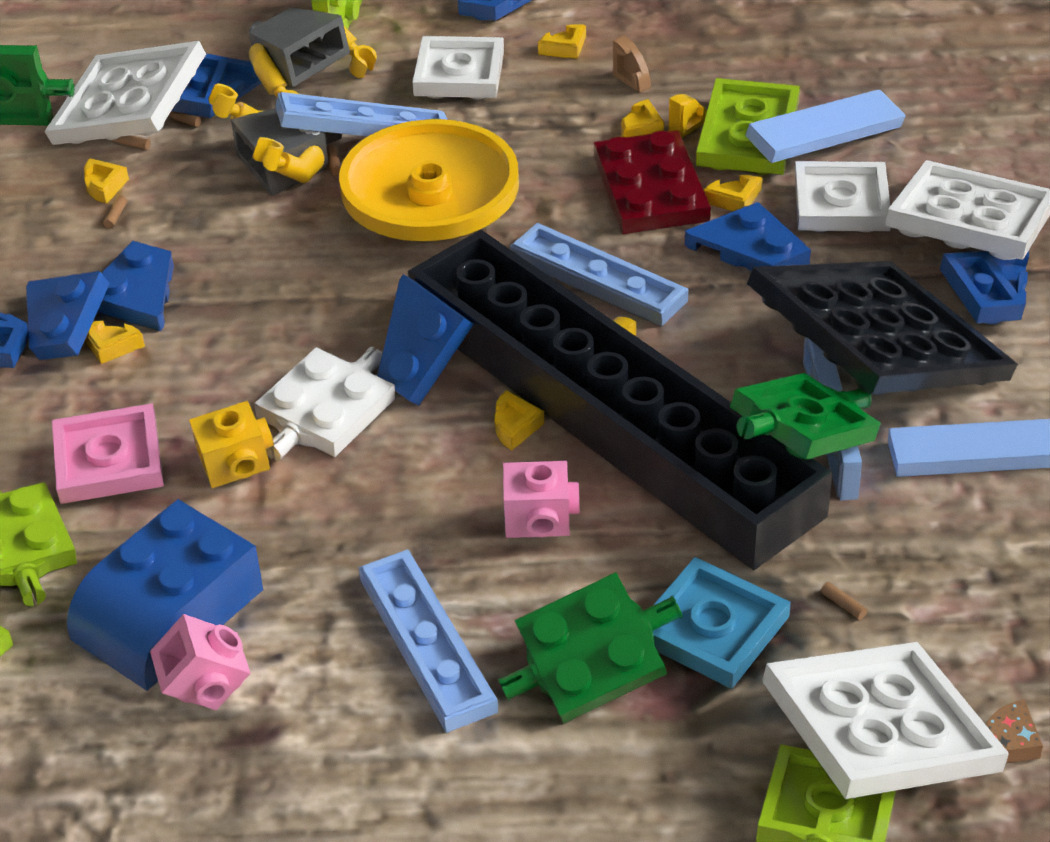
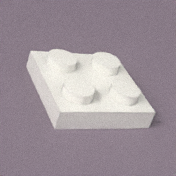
(458, 67)
(841, 196)

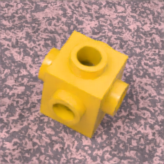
(231, 443)

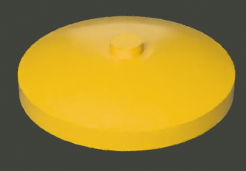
(429, 180)

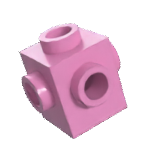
(538, 499)
(199, 662)

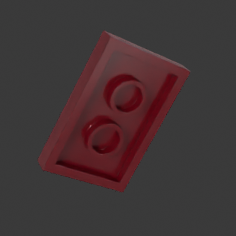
(651, 182)

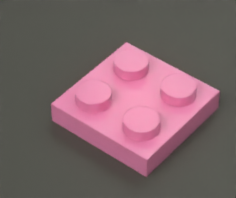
(106, 453)

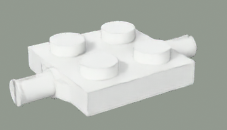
(324, 402)

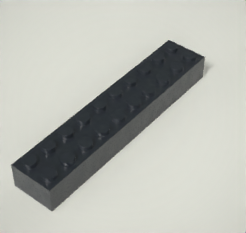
(627, 401)

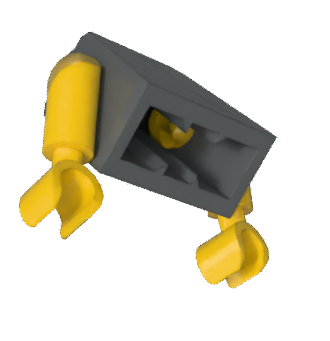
(302, 44)
(272, 153)

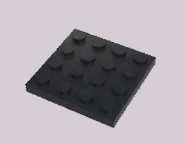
(881, 326)

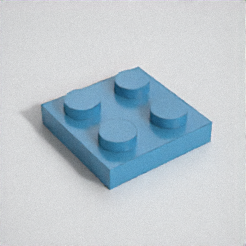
(722, 622)

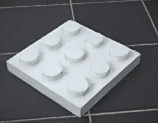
(126, 93)
(971, 210)
(883, 719)

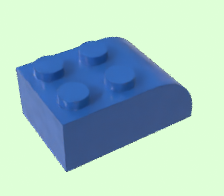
(157, 575)

